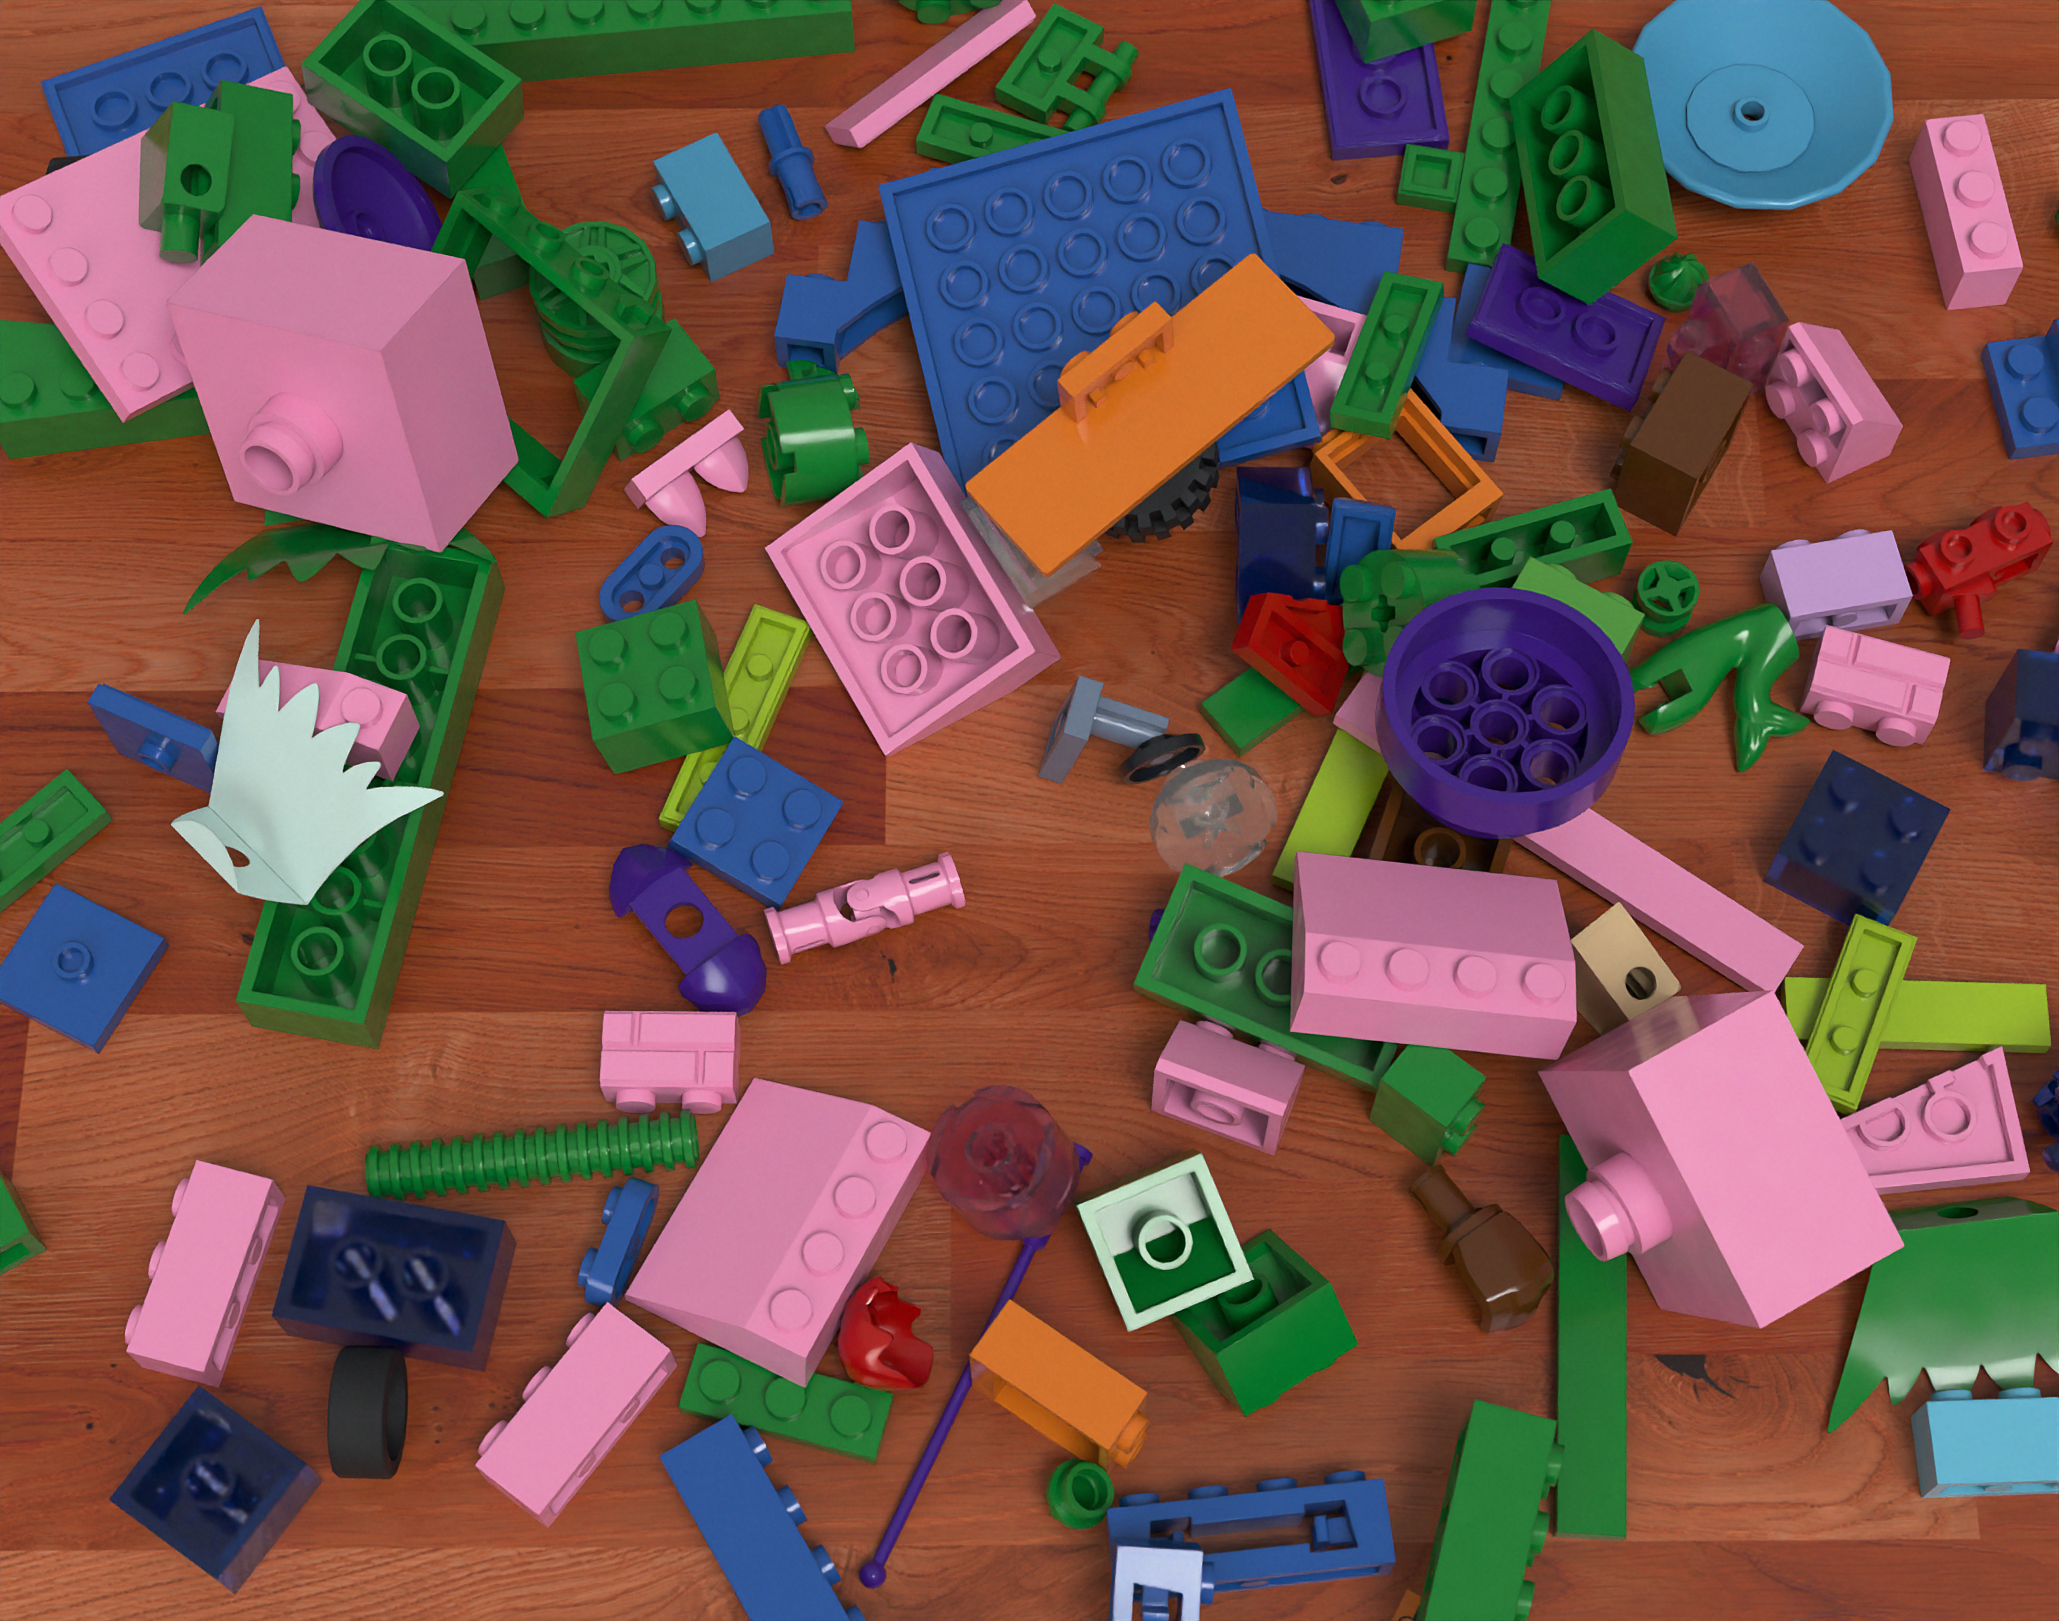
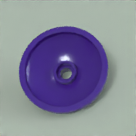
(372, 195)

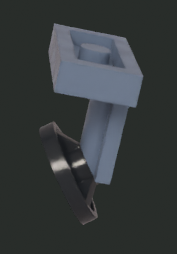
(1090, 714)

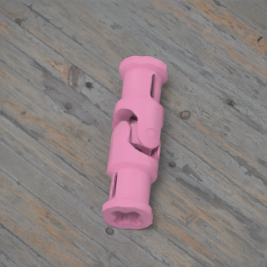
(875, 904)

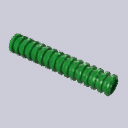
(532, 1156)

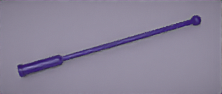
(872, 1573)

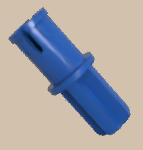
(791, 163)

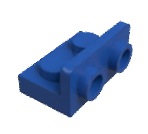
(2026, 392)

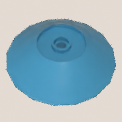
(1790, 66)

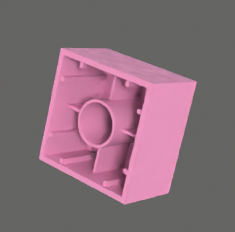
(346, 380)
(1717, 1160)

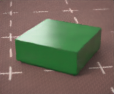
(1430, 178)

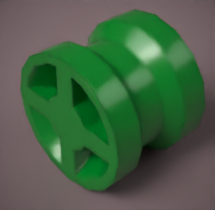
(1670, 584)

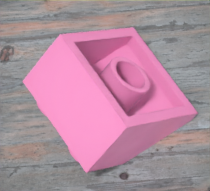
(1226, 1085)

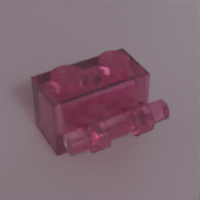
(1732, 326)

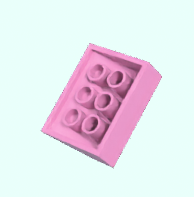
(910, 600)
(1430, 957)
(783, 1225)

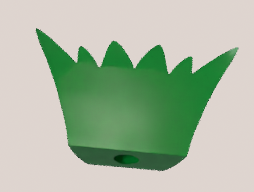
(307, 550)
(1958, 1295)

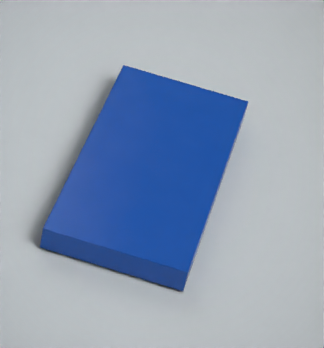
(132, 90)

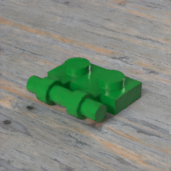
(1052, 63)

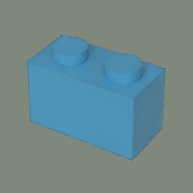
(712, 207)

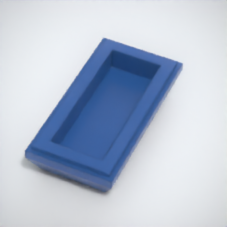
(1354, 532)

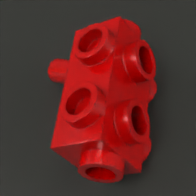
(1970, 563)

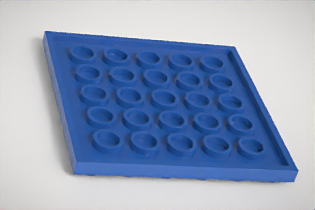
(1055, 242)

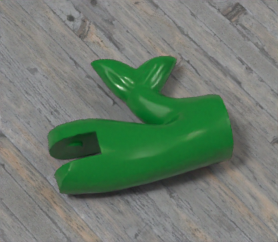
(1694, 665)

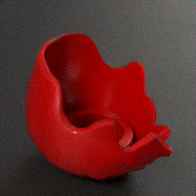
(879, 1340)

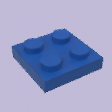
(755, 824)

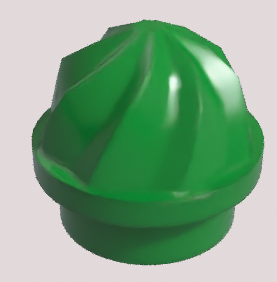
(1676, 280)
(1079, 1494)

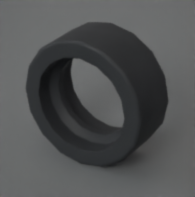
(367, 1412)

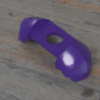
(719, 965)

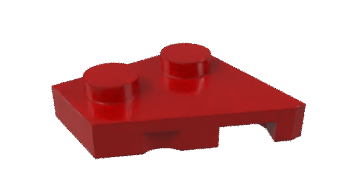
(1295, 647)

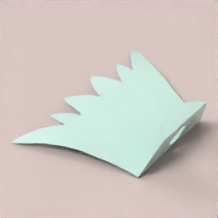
(286, 792)

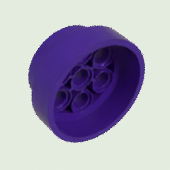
(1560, 675)

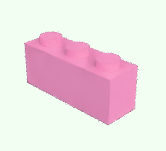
(1965, 212)
(204, 1273)
(575, 1413)

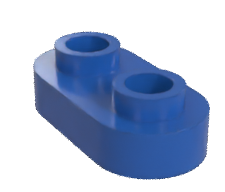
(645, 577)
(628, 1216)

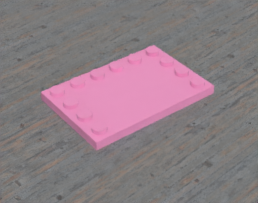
(103, 272)

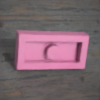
(670, 487)

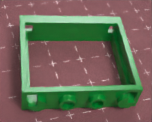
(539, 475)

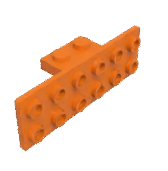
(1147, 410)

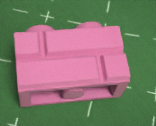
(1874, 686)
(670, 1059)

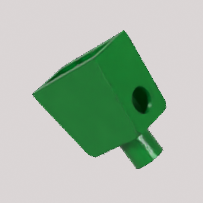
(184, 176)

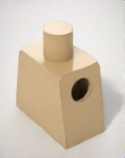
(1618, 971)

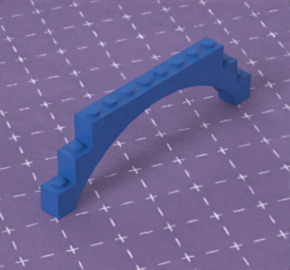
(1314, 257)

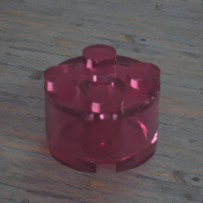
(1004, 1164)

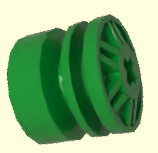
(568, 331)

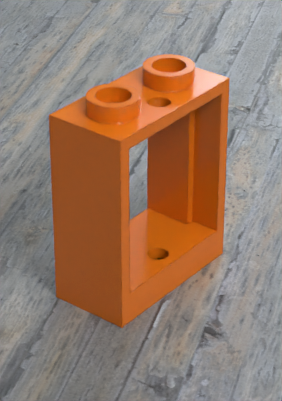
(1474, 491)
(1060, 1389)

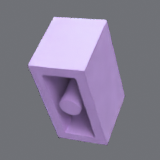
(1838, 583)

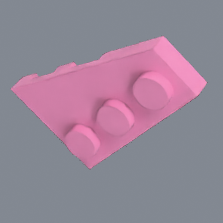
(1944, 1132)

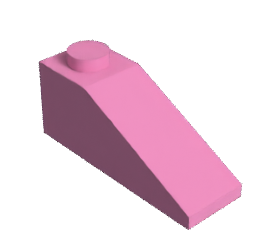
(383, 713)

